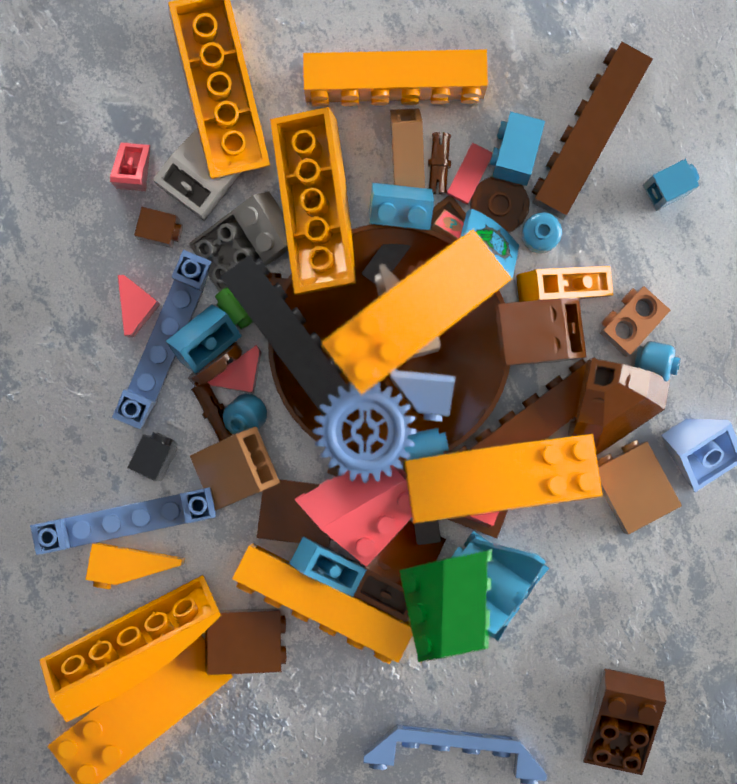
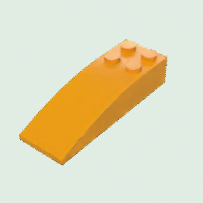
(218, 86)
(314, 200)
(416, 311)
(503, 478)
(127, 649)
(135, 718)

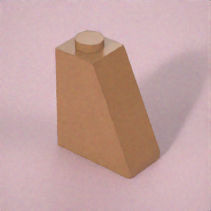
(407, 147)

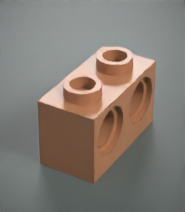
(638, 325)

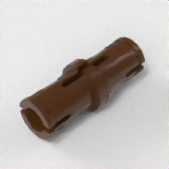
(439, 163)
(212, 410)

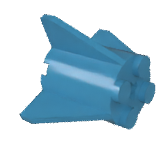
(512, 579)

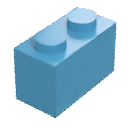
(517, 149)
(672, 184)
(401, 206)
(203, 338)
(327, 566)

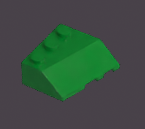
(448, 605)

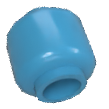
(541, 232)
(658, 359)
(244, 413)

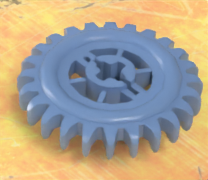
(364, 462)

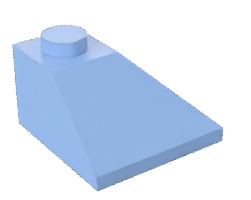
(425, 392)
(702, 449)

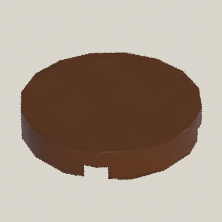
(502, 202)
(216, 366)

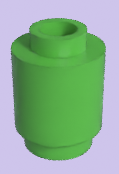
(231, 306)

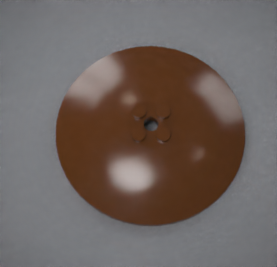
(466, 351)

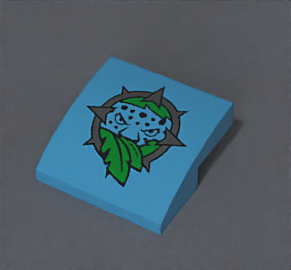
(494, 237)

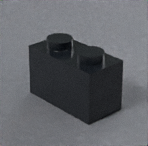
(153, 456)

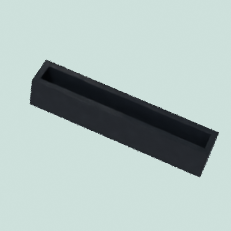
(285, 330)

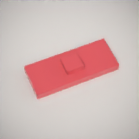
(470, 173)

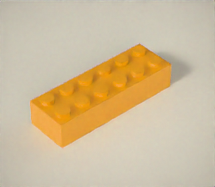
(395, 77)
(331, 608)

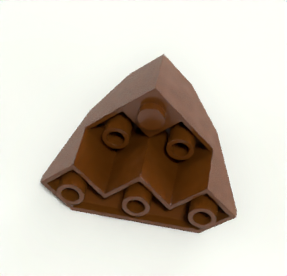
(616, 401)

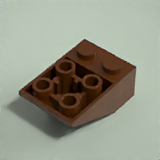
(540, 331)
(382, 580)
(624, 721)

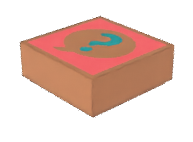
(448, 225)

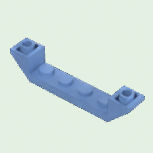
(157, 357)
(123, 521)
(383, 750)

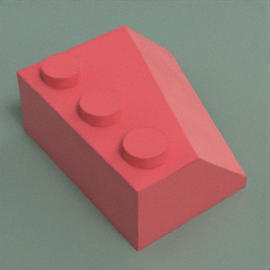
(359, 513)

